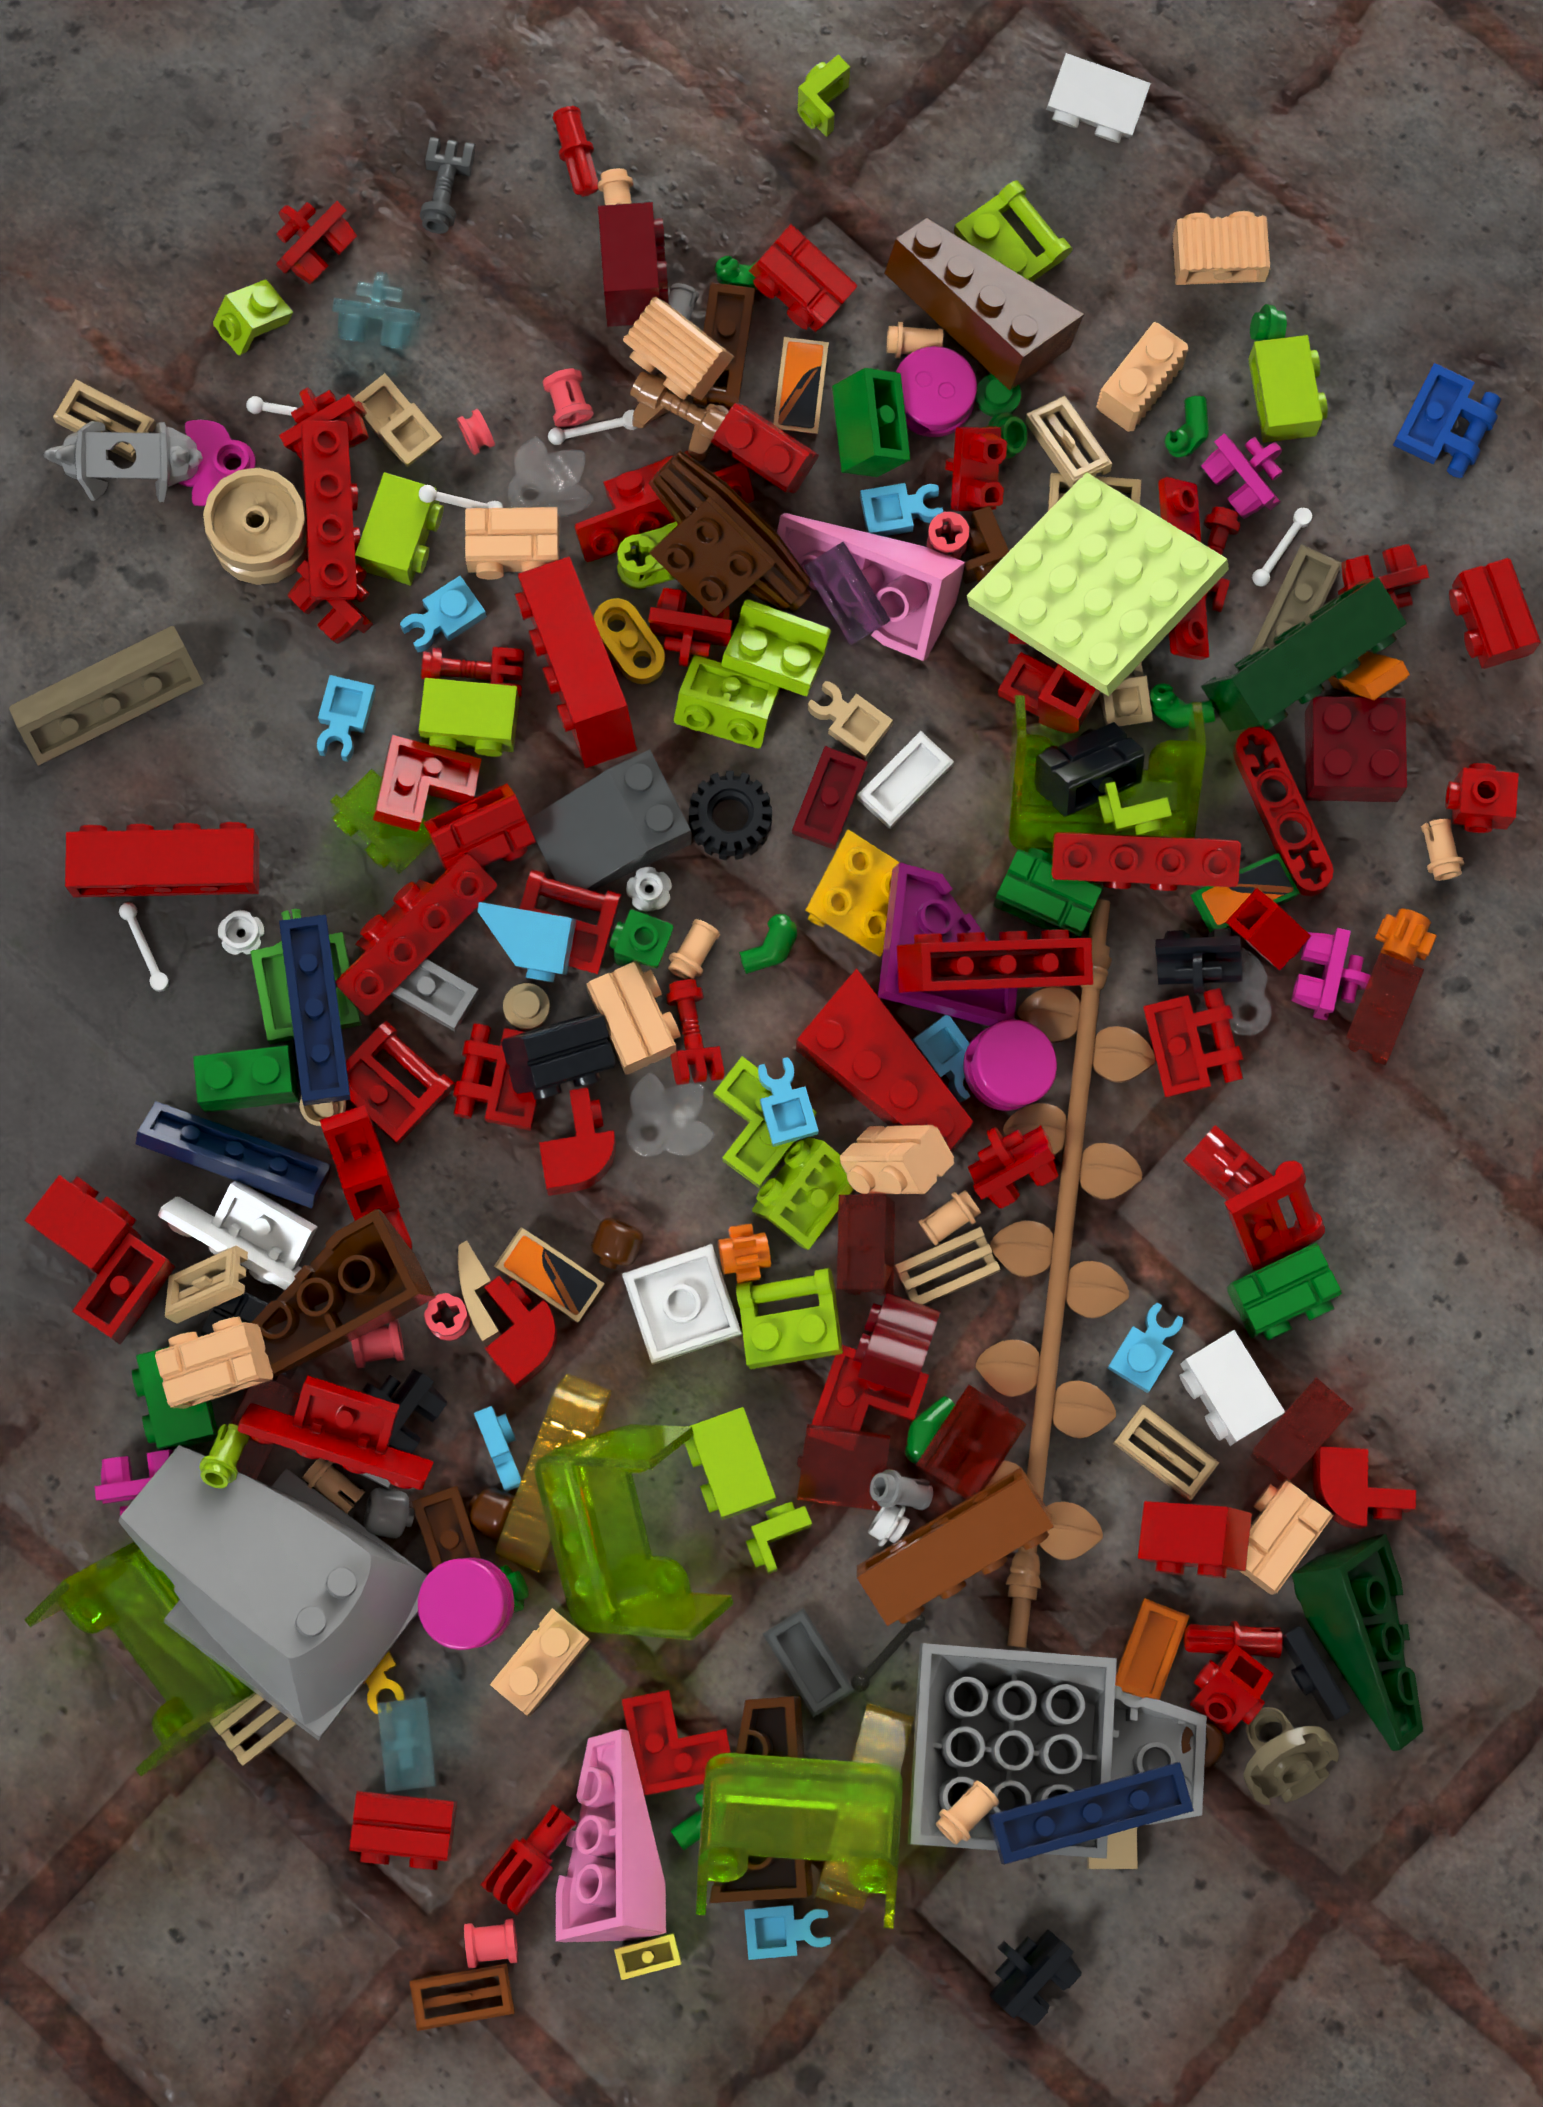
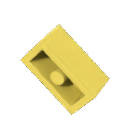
(647, 1956)

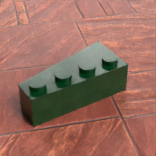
(1306, 657)

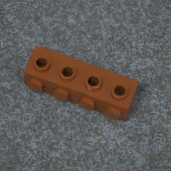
(955, 1547)

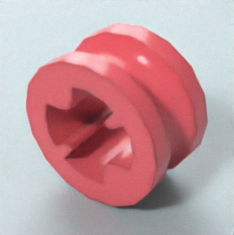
(475, 432)

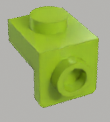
(818, 90)
(250, 314)
(1143, 817)
(781, 1522)

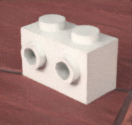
(1097, 98)
(1230, 1389)

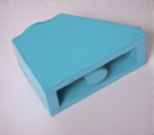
(532, 939)

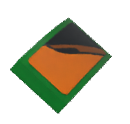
(1267, 875)

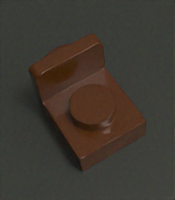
(986, 540)

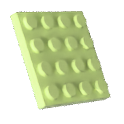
(1097, 583)

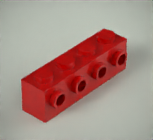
(162, 861)
(994, 964)

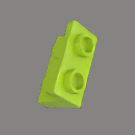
(776, 647)
(725, 703)
(804, 1191)

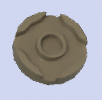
(1288, 1763)

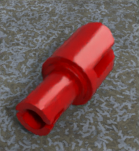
(528, 1861)

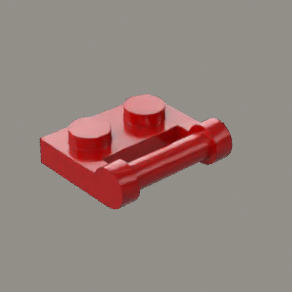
(589, 940)
(386, 1099)
(1262, 1224)

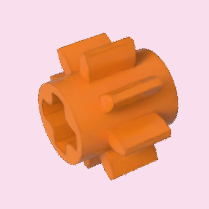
(1406, 936)
(744, 1253)

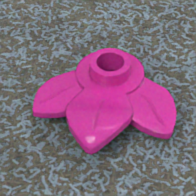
(216, 451)

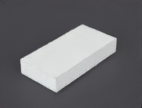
(905, 780)

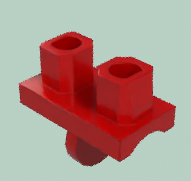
(329, 227)
(326, 408)
(976, 468)
(1401, 571)
(343, 617)
(686, 631)
(1009, 1160)
(1225, 1164)

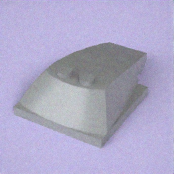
(275, 1584)
(1035, 1732)

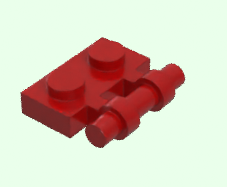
(1178, 1044)
(504, 1104)

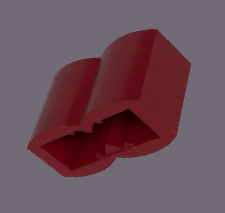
(897, 1343)

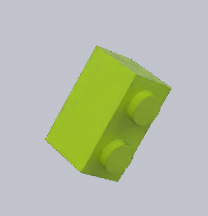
(1287, 388)
(398, 530)
(469, 716)
(730, 1463)

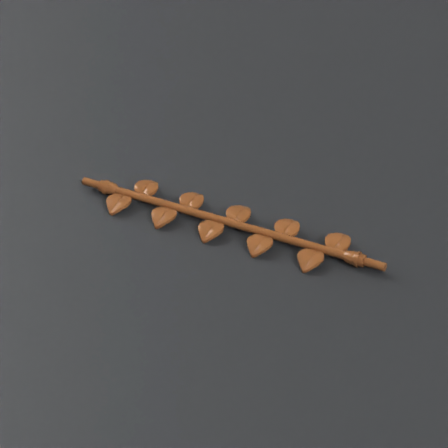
(1031, 1249)

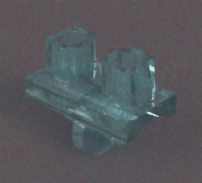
(396, 321)
(406, 1744)

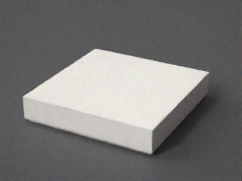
(681, 1304)

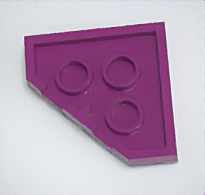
(923, 905)

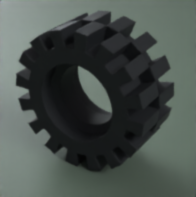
(727, 788)

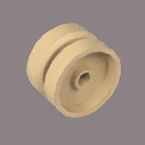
(232, 521)

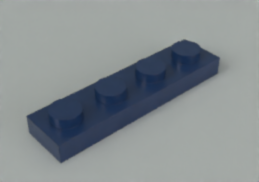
(314, 1010)
(233, 1154)
(1090, 1813)

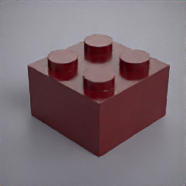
(631, 260)
(1355, 749)

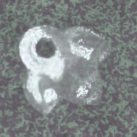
(552, 475)
(1243, 993)
(671, 1113)

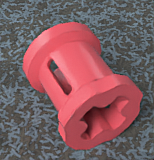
(568, 398)
(957, 529)
(461, 1320)
(379, 1344)
(491, 1943)

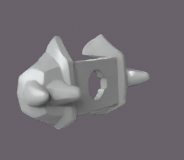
(159, 456)

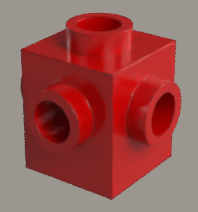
(1482, 798)
(1231, 1689)

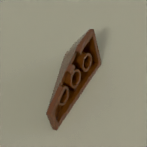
(347, 1291)

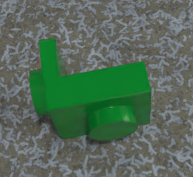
(640, 939)

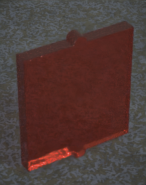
(840, 1466)

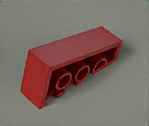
(576, 662)
(878, 1063)

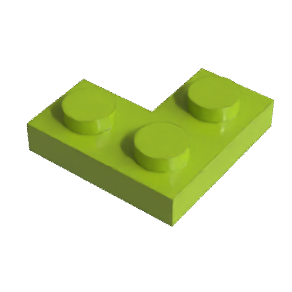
(752, 1151)

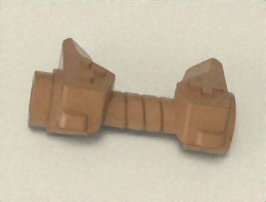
(658, 400)

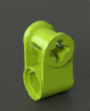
(653, 571)

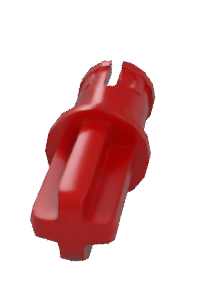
(576, 150)
(1220, 1639)

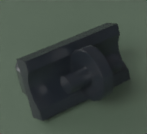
(1199, 959)
(413, 1395)
(1028, 1971)

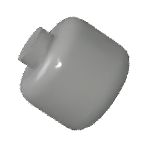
(387, 1513)

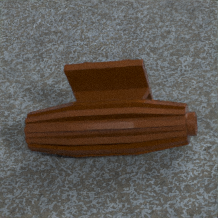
(722, 542)

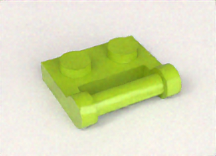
(994, 236)
(794, 1333)

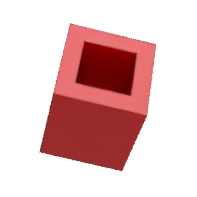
(1268, 929)

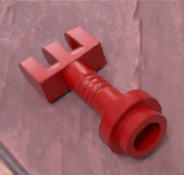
(1222, 523)
(496, 671)
(684, 995)

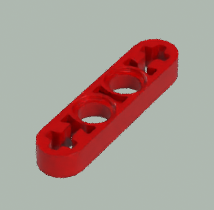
(1288, 809)

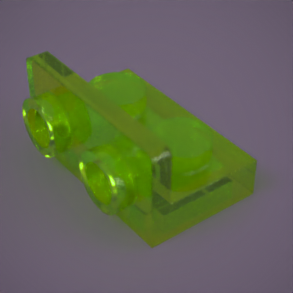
(385, 842)

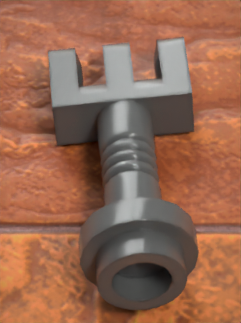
(437, 214)

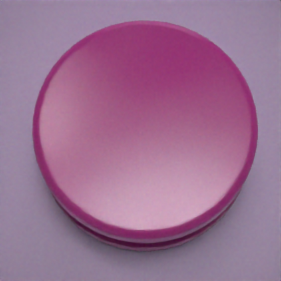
(937, 390)
(1010, 1065)
(465, 1603)

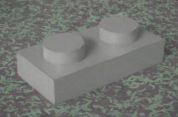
(437, 994)

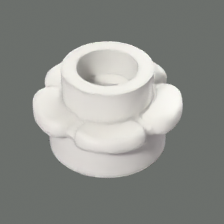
(649, 901)
(232, 924)
(889, 1524)

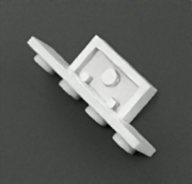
(253, 1222)

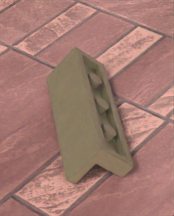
(105, 695)

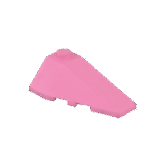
(909, 579)
(614, 1867)

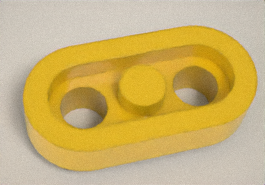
(631, 642)

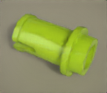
(220, 1465)

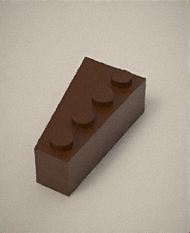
(982, 303)
(769, 1729)

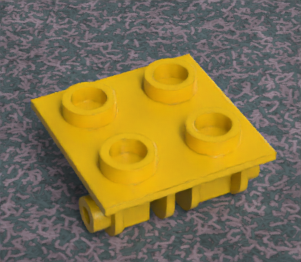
(855, 893)

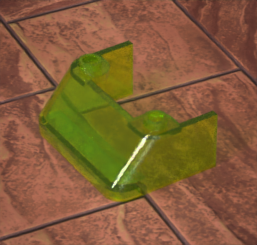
(1171, 772)
(603, 1541)
(133, 1600)
(801, 1813)

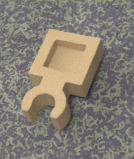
(855, 723)

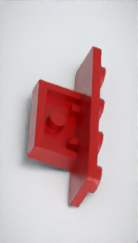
(1181, 508)
(640, 509)
(329, 510)
(1145, 859)
(412, 930)
(340, 1428)

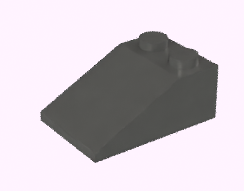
(611, 825)

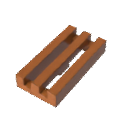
(421, 2003)

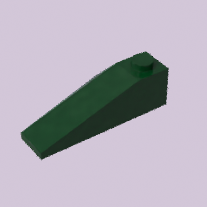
(1355, 1616)

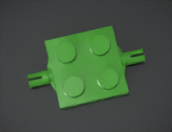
(273, 988)

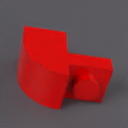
(1050, 693)
(579, 1160)
(360, 1162)
(530, 1340)
(1343, 1489)

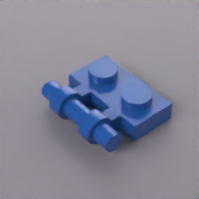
(1434, 414)

